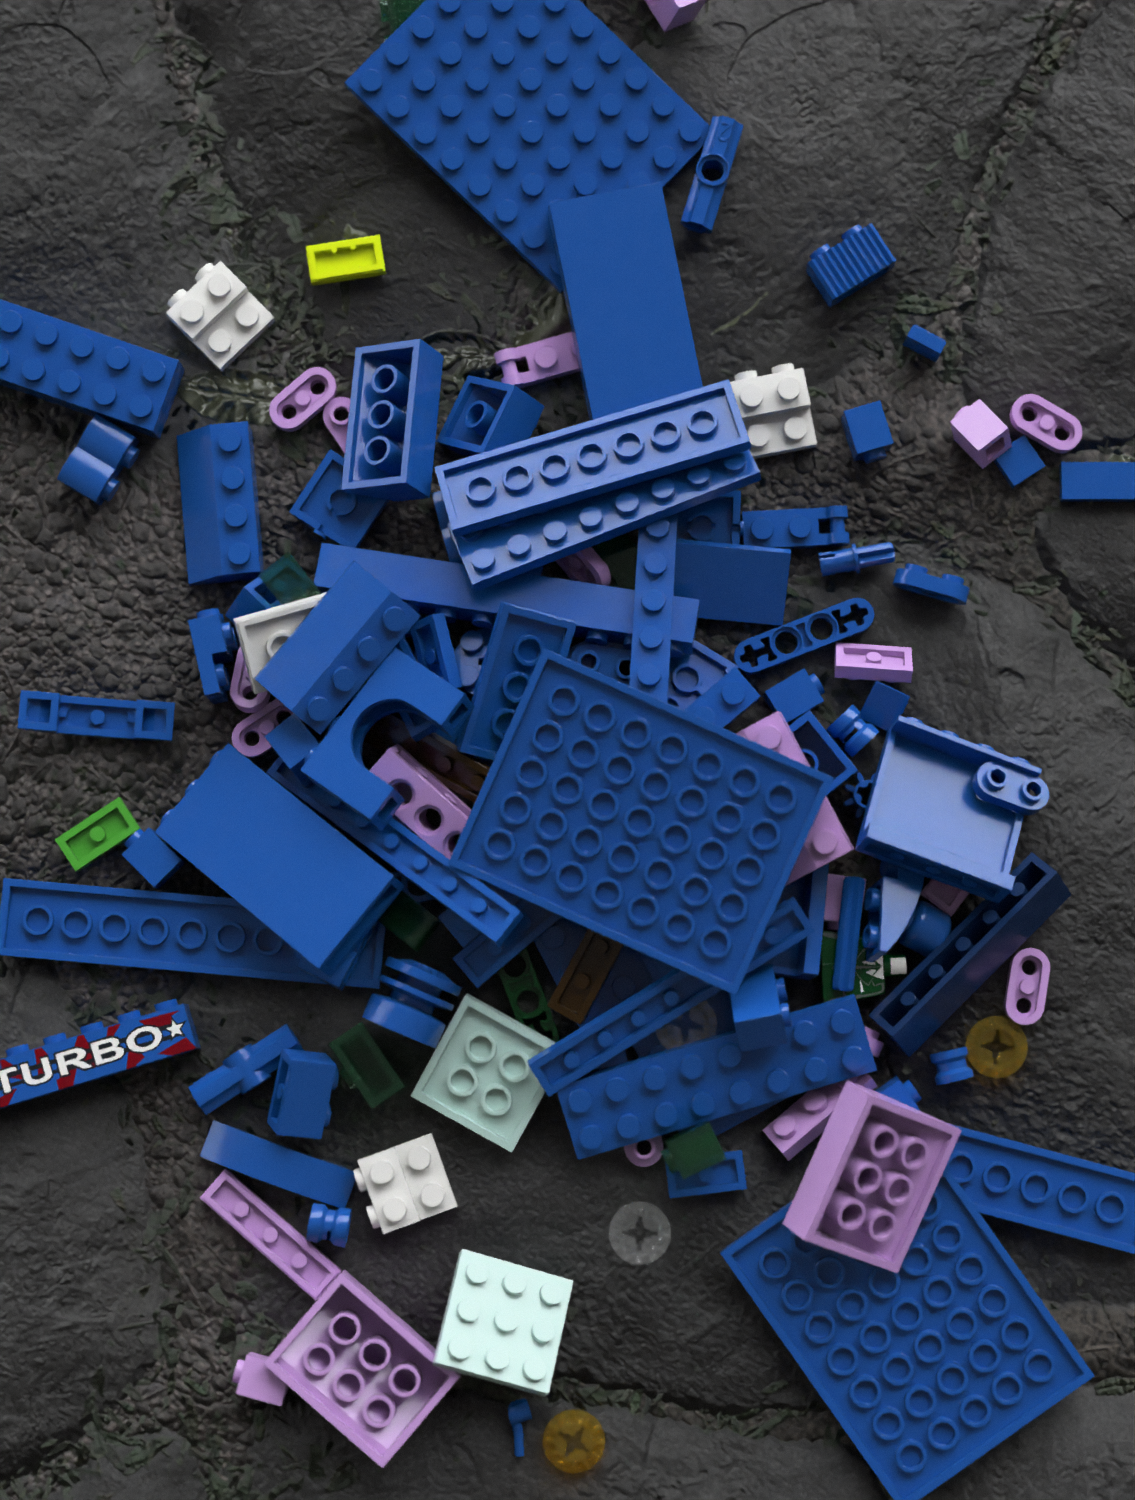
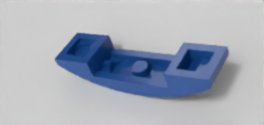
(96, 716)
(278, 1165)

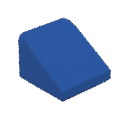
(883, 705)

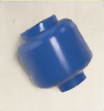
(926, 929)

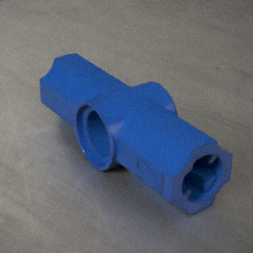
(717, 154)
(243, 1070)

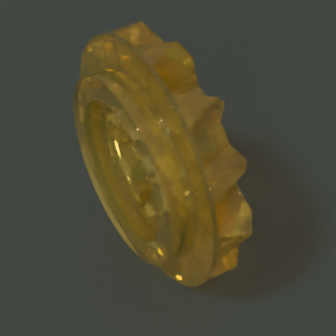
(1009, 1033)
(568, 1423)

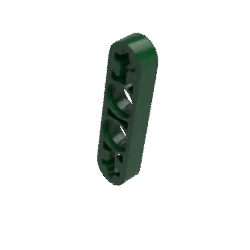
(528, 981)

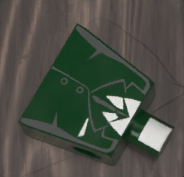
(868, 975)

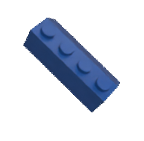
(393, 421)
(220, 504)
(337, 647)

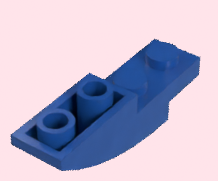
(889, 908)

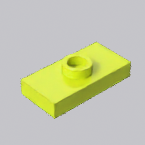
(345, 260)

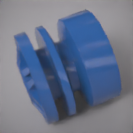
(412, 1001)

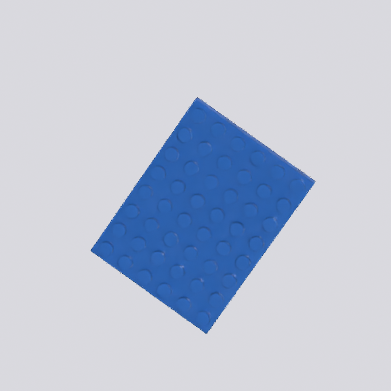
(526, 111)
(640, 821)
(916, 1360)

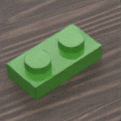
(98, 834)

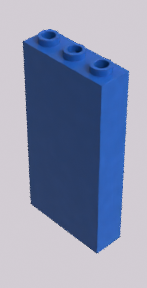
(624, 298)
(279, 859)

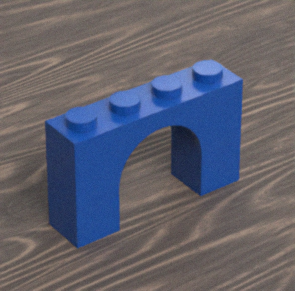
(394, 687)

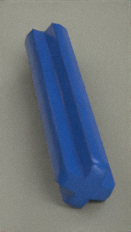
(848, 933)

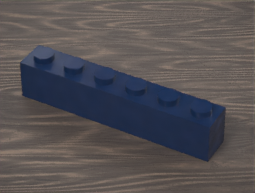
(969, 956)

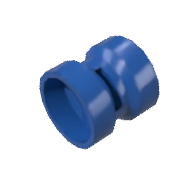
(845, 724)
(329, 1224)

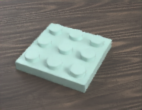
(484, 1074)
(503, 1323)

